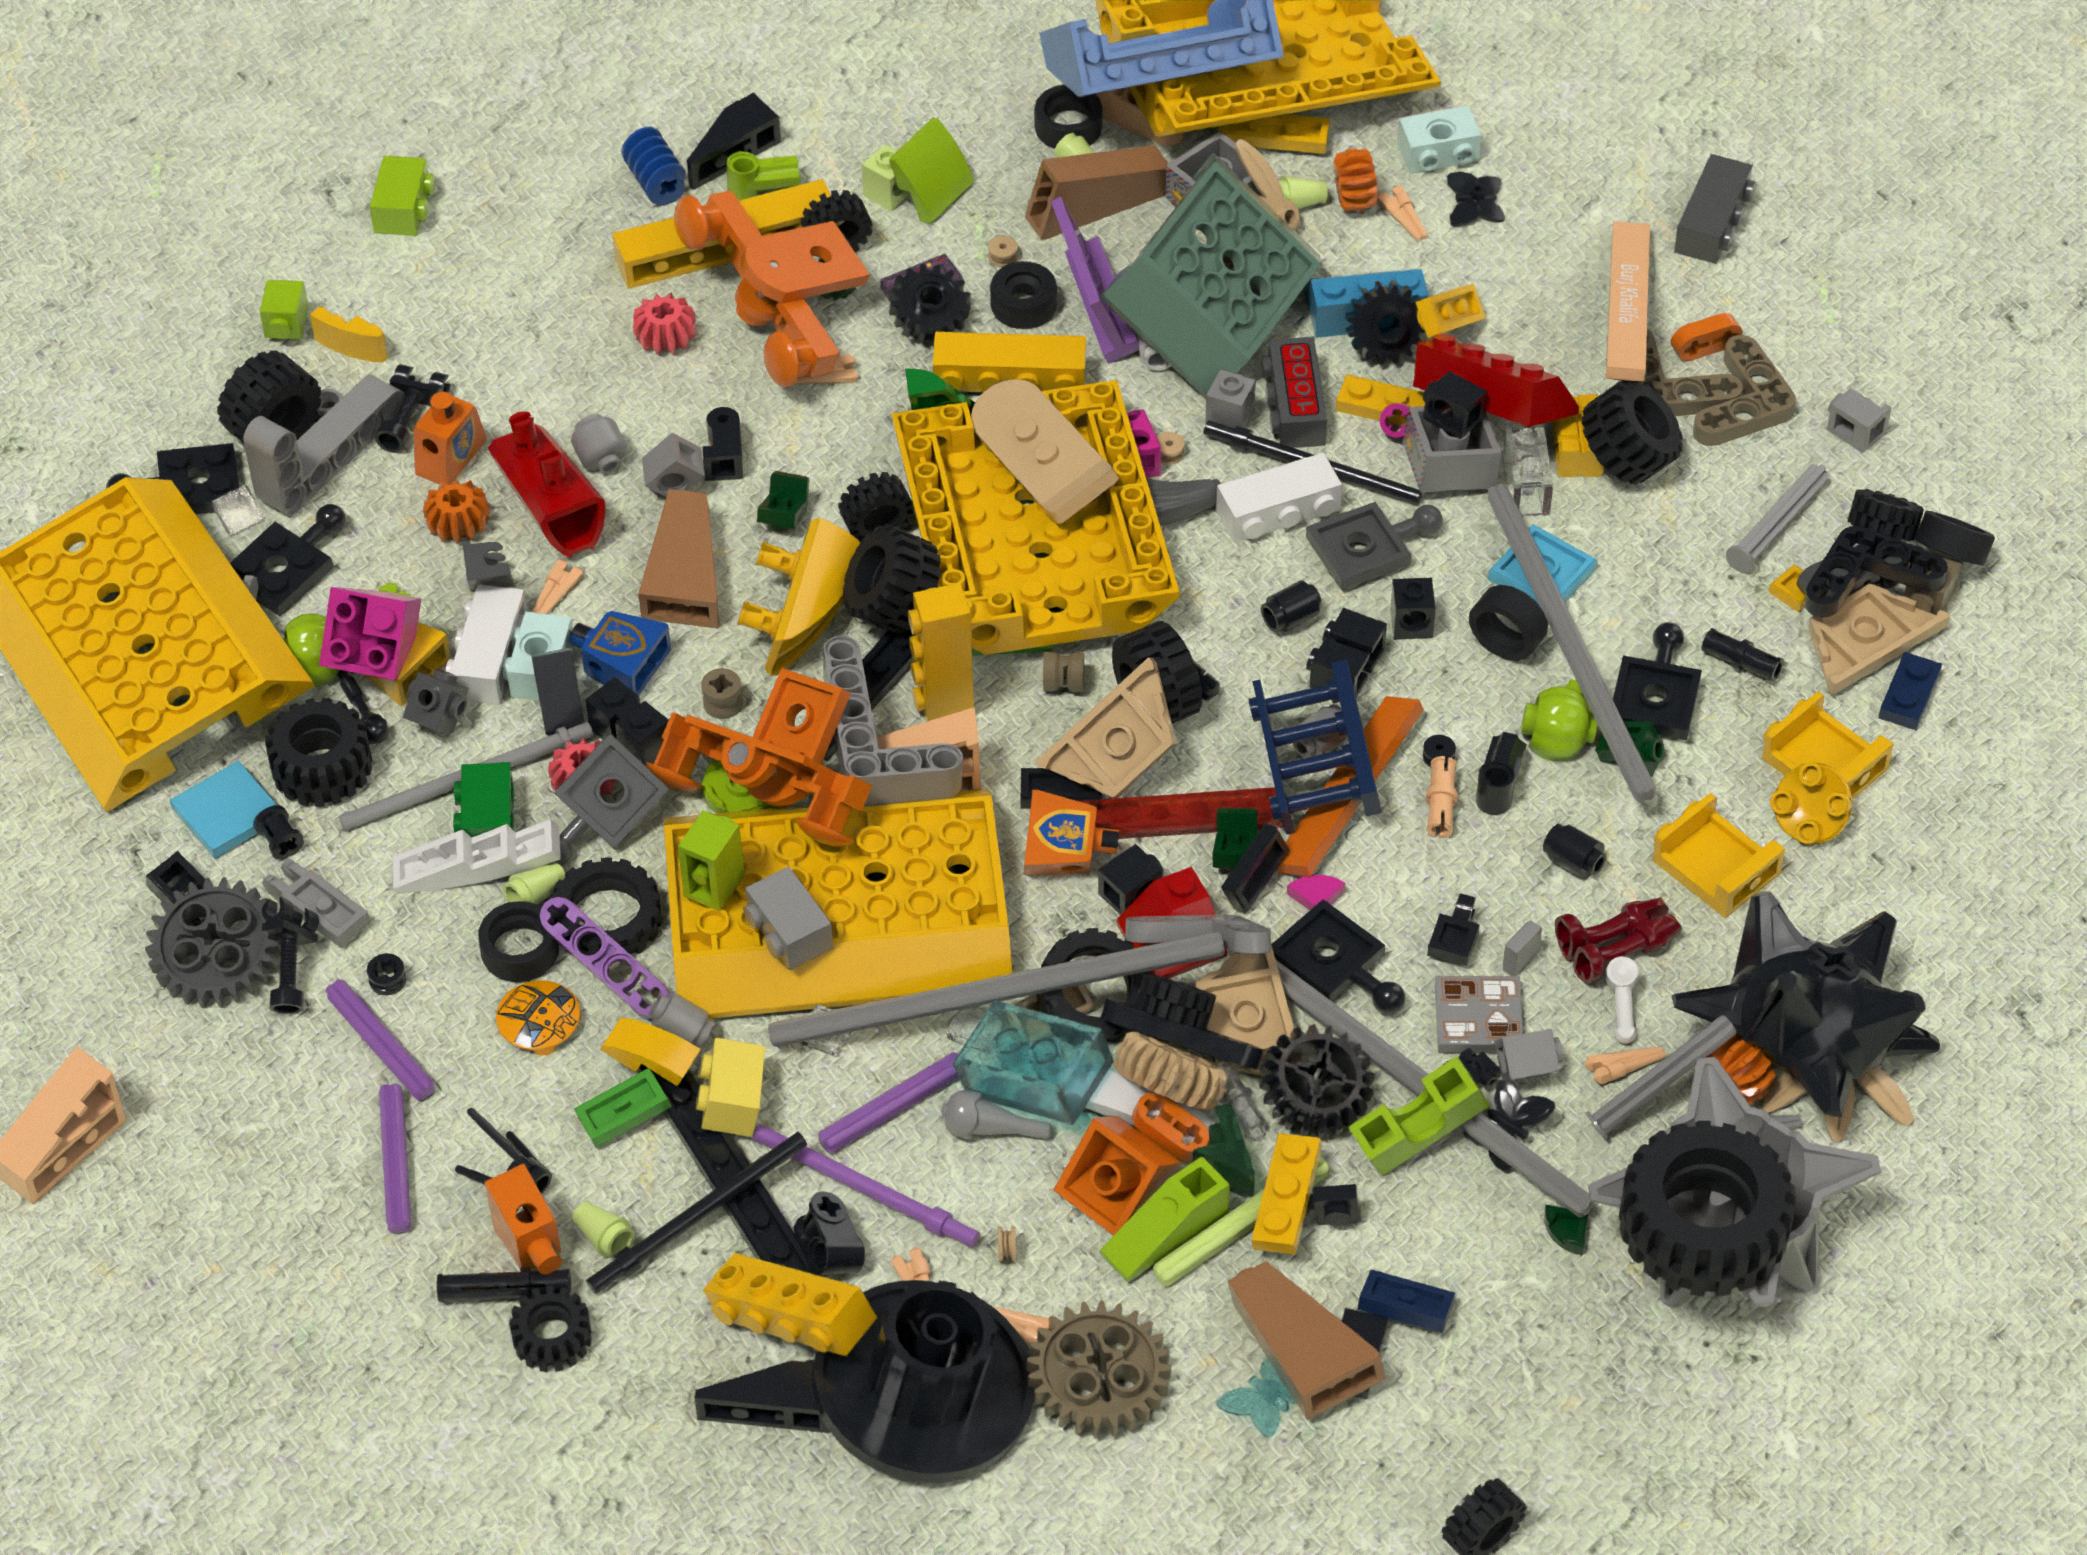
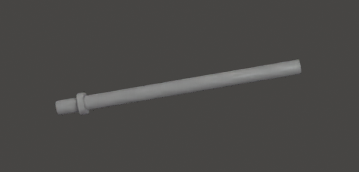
(446, 783)

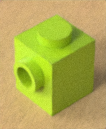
(284, 309)

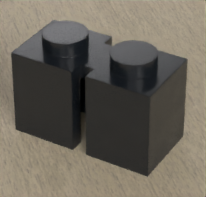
(1350, 638)
(638, 724)

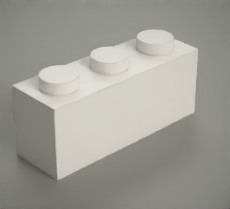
(1279, 497)
(487, 641)

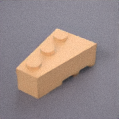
(954, 729)
(60, 1126)

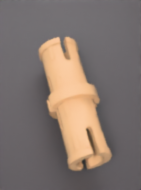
(1441, 797)

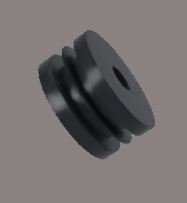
(1438, 746)

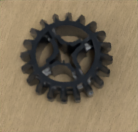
(1348, 1085)

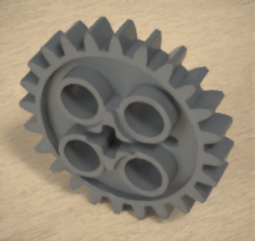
(205, 975)

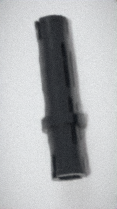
(451, 1286)

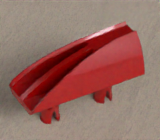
(549, 486)

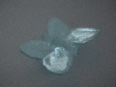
(1261, 1401)

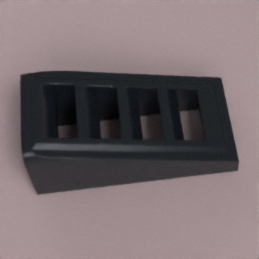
(167, 871)

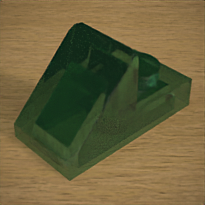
(1228, 1152)

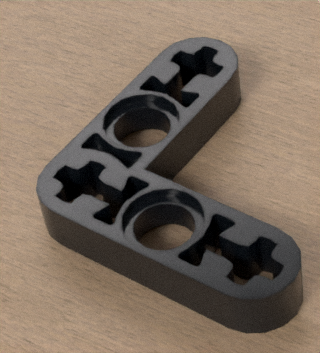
(1860, 558)

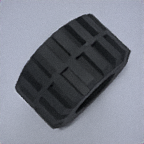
(269, 388)
(1632, 431)
(886, 574)
(1174, 663)
(315, 728)

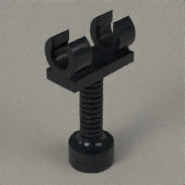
(392, 433)
(288, 928)

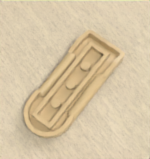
(1040, 448)

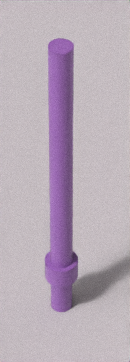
(936, 1220)

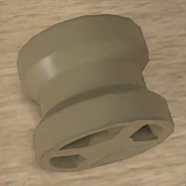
(729, 701)

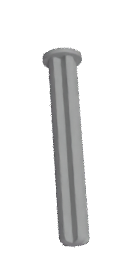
(1744, 554)
(1662, 1075)

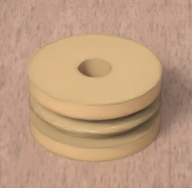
(1002, 251)
(1172, 447)
(1006, 1244)

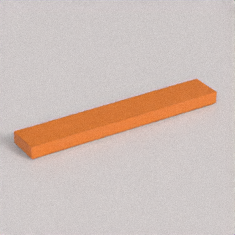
(1324, 823)

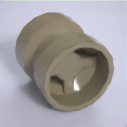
(1054, 671)

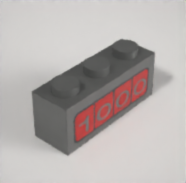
(1295, 392)

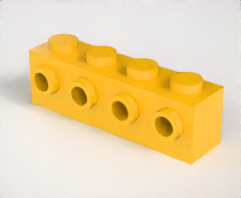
(983, 359)
(941, 651)
(789, 1304)

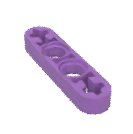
(607, 955)

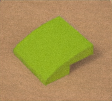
(931, 170)

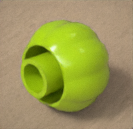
(305, 640)
(1558, 724)

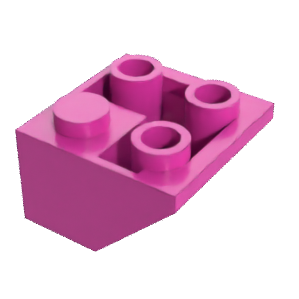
(369, 631)

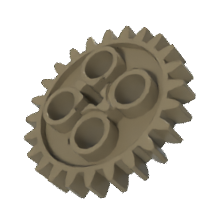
(1138, 1362)

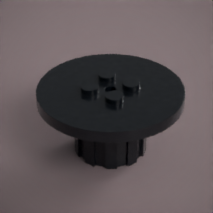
(929, 1384)

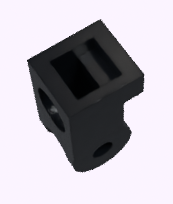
(724, 455)

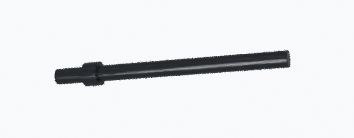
(1243, 439)
(628, 1260)

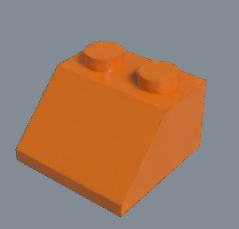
(1114, 1172)

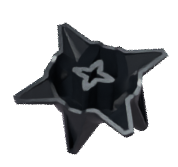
(1816, 1001)

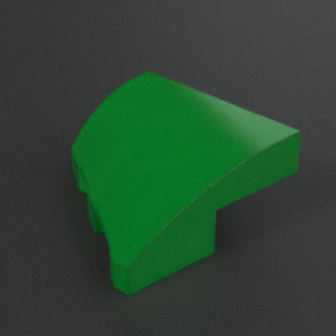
(930, 390)

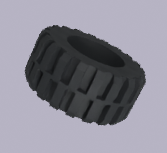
(1717, 1162)

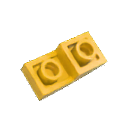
(352, 339)
(657, 1049)

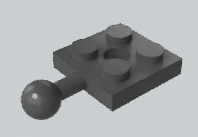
(1371, 528)
(583, 796)

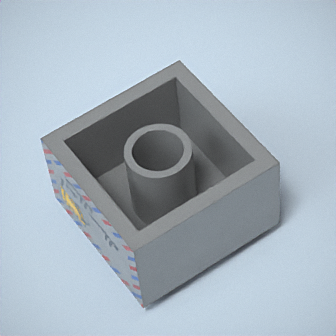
(1182, 170)
(1446, 461)

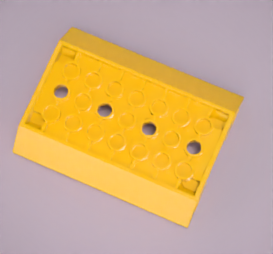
(1328, 74)
(1102, 562)
(174, 592)
(888, 936)

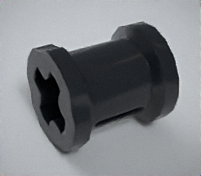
(278, 832)

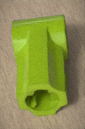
(749, 174)

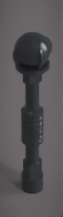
(375, 724)

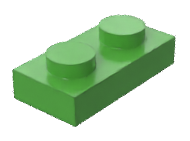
(622, 1107)

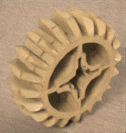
(1170, 1071)

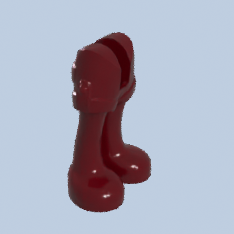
(1644, 923)

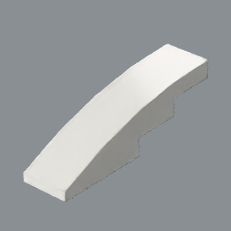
(467, 860)

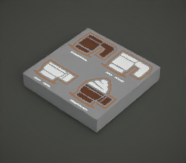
(1476, 1012)

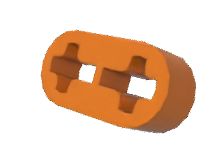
(1704, 336)
(1169, 1126)

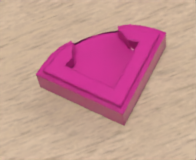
(1313, 889)

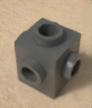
(436, 701)

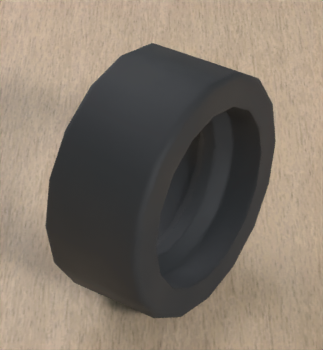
(1061, 99)
(1954, 538)
(1517, 608)
(516, 967)

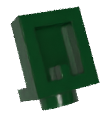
(1646, 741)

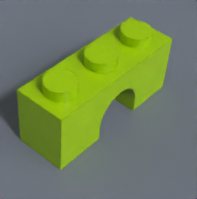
(1400, 1133)

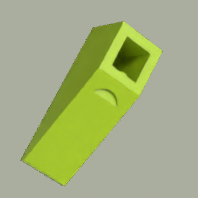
(1169, 1219)

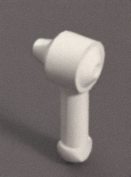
(1622, 978)

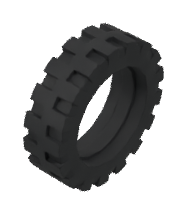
(618, 877)
(1091, 944)

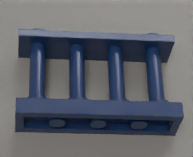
(1352, 755)

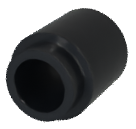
(1291, 606)
(1574, 850)

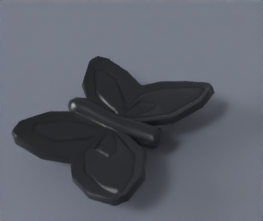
(1476, 198)
(1512, 1113)

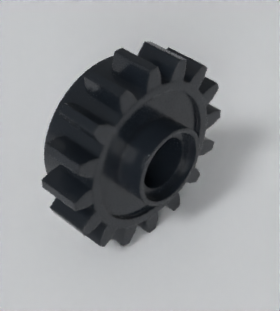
(932, 287)
(1369, 311)

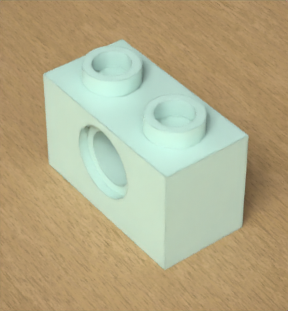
(1439, 139)
(536, 635)

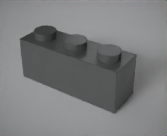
(1715, 209)

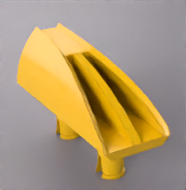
(812, 595)

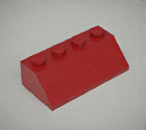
(1514, 389)

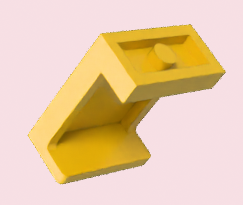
(1817, 737)
(1715, 857)

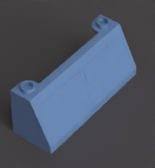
(1235, 36)

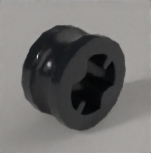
(386, 963)

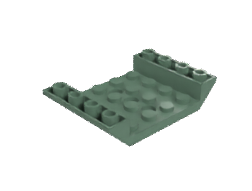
(1187, 298)

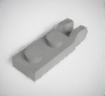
(337, 914)

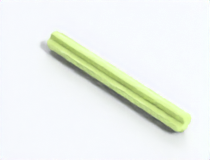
(1216, 1237)

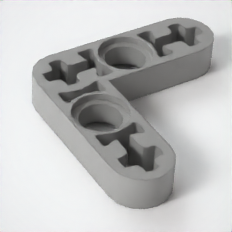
(1237, 932)

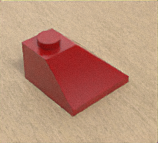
(1171, 896)

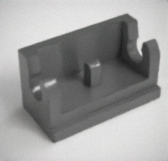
(484, 566)

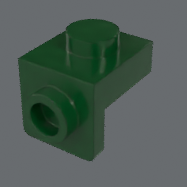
(785, 502)
(1234, 835)

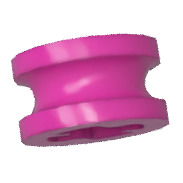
(1390, 411)

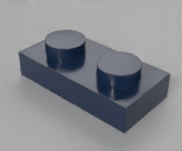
(1910, 691)
(1406, 1301)

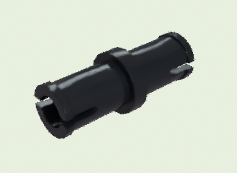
(1742, 655)

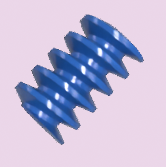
(654, 165)

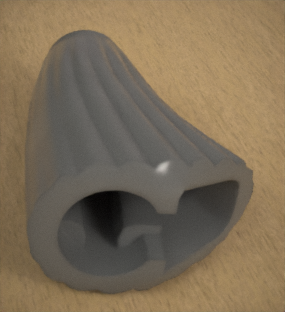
(1182, 499)

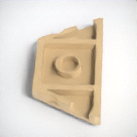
(1869, 633)
(1118, 736)
(1249, 1003)

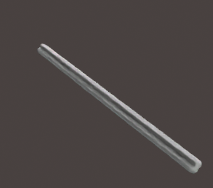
(1572, 644)
(996, 988)
(1410, 1076)

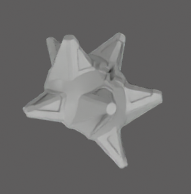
(1815, 1170)

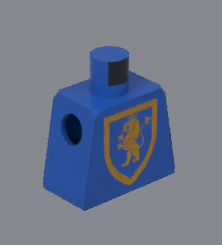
(622, 648)

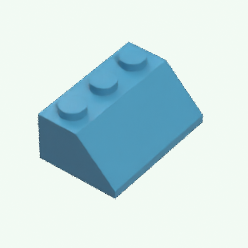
(1331, 297)

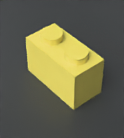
(732, 1086)

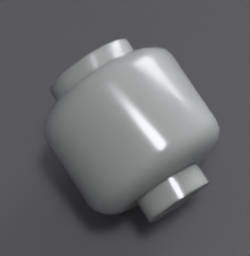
(598, 443)

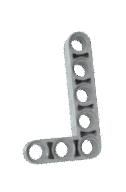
(292, 470)
(894, 773)

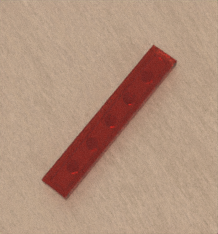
(1179, 812)

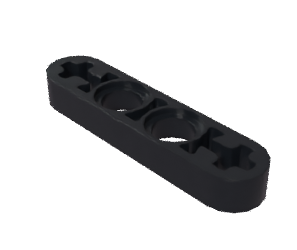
(1183, 1035)

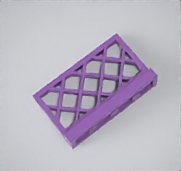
(1093, 276)

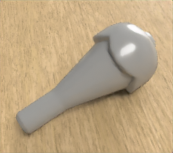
(971, 1115)

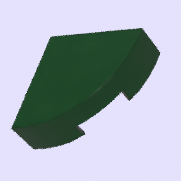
(1566, 1228)

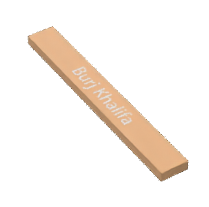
(1628, 302)

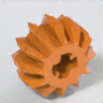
(1355, 179)
(456, 510)
(1746, 1067)

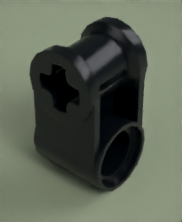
(829, 1237)

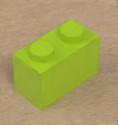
(401, 195)
(711, 860)

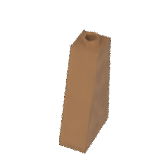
(1095, 186)
(680, 567)
(1305, 1343)

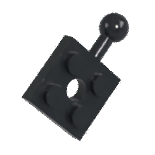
(182, 465)
(303, 560)
(1673, 682)
(1333, 974)

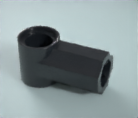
(1499, 773)

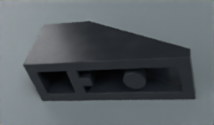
(740, 127)
(765, 1398)

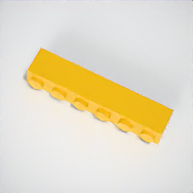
(657, 253)

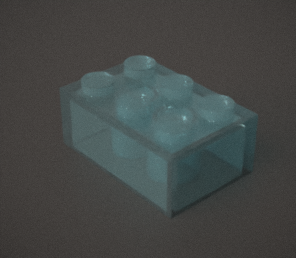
(1034, 1061)

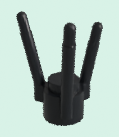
(514, 1148)

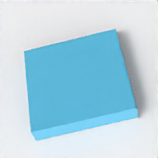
(1565, 563)
(222, 808)

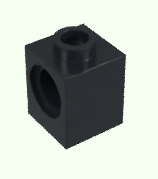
(1454, 404)
(1412, 608)
(1127, 877)

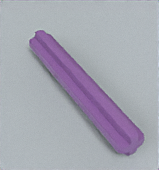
(380, 1039)
(888, 1104)
(394, 1158)

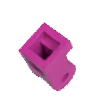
(1146, 443)

